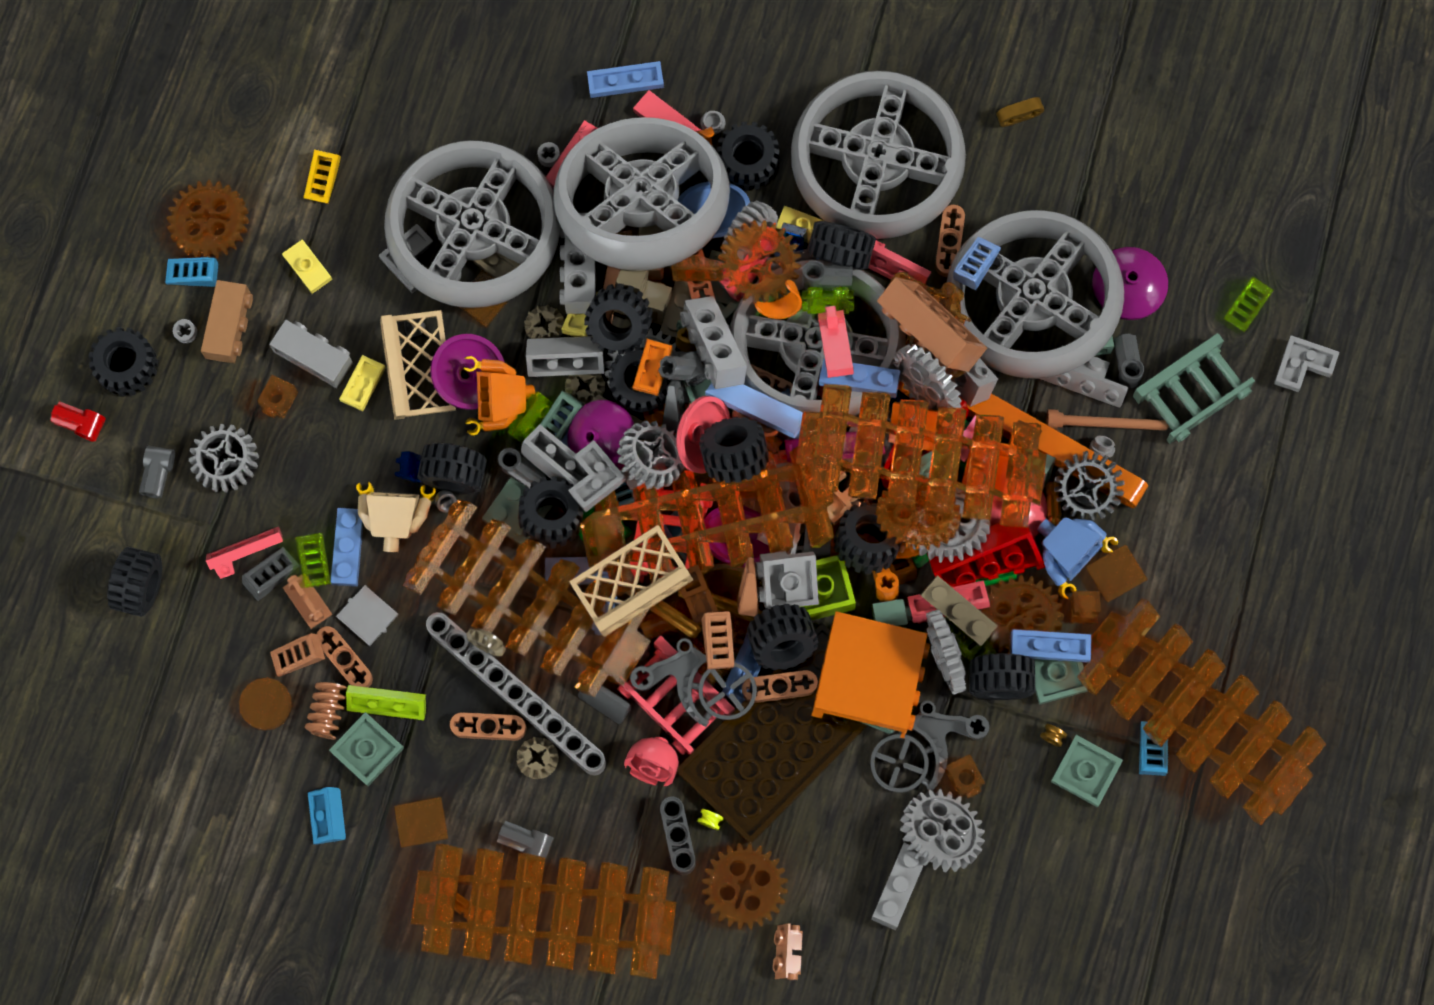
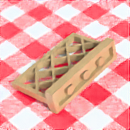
(395, 361)
(643, 599)

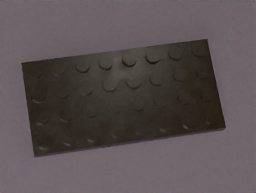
(770, 754)

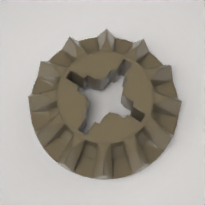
(550, 314)
(596, 387)
(486, 641)
(536, 770)

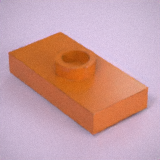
(648, 376)

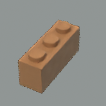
(226, 322)

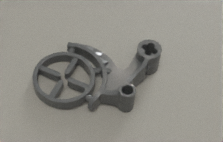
(684, 668)
(934, 729)

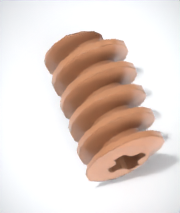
(325, 709)

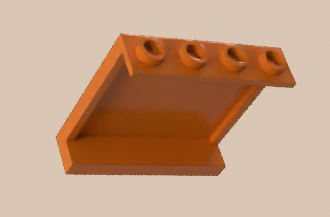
(871, 672)

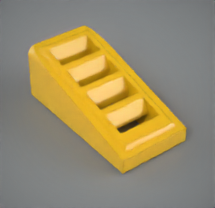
(325, 156)

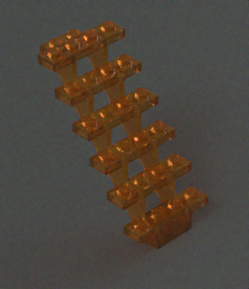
(823, 445)
(605, 533)
(1114, 643)
(610, 661)
(437, 897)

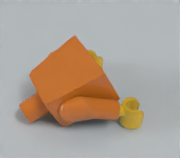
(500, 395)

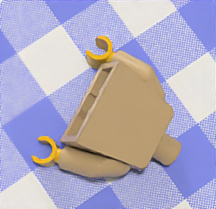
(393, 514)

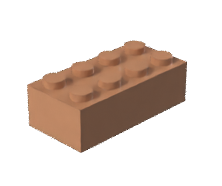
(931, 325)

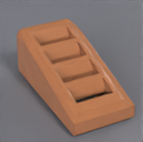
(747, 596)
(708, 630)
(315, 651)

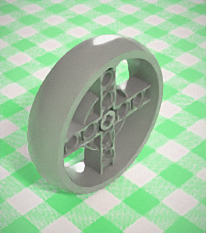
(895, 91)
(503, 166)
(641, 193)
(1072, 239)
(749, 326)

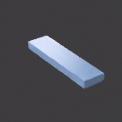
(760, 408)

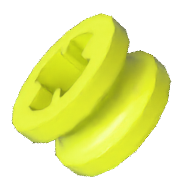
(710, 819)

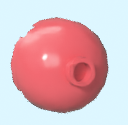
(652, 761)

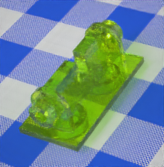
(818, 299)
(536, 409)

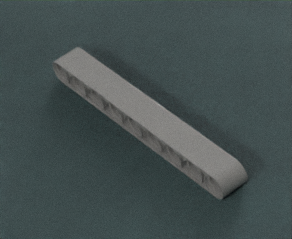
(522, 704)

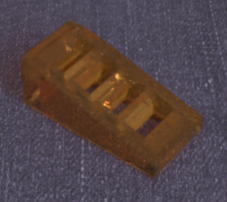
(697, 269)

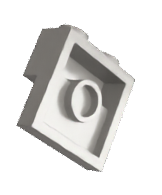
(787, 579)

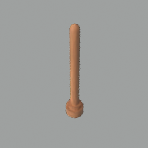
(1057, 419)

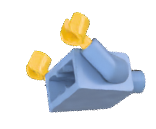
(1070, 548)

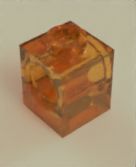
(274, 387)
(967, 765)

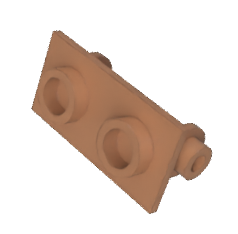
(307, 601)
(786, 939)

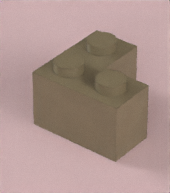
(656, 293)

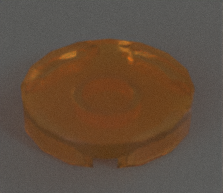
(265, 704)

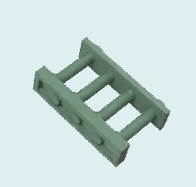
(1190, 363)

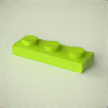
(386, 702)

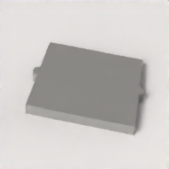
(367, 615)

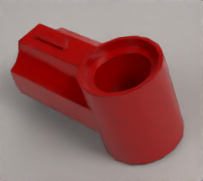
(83, 423)

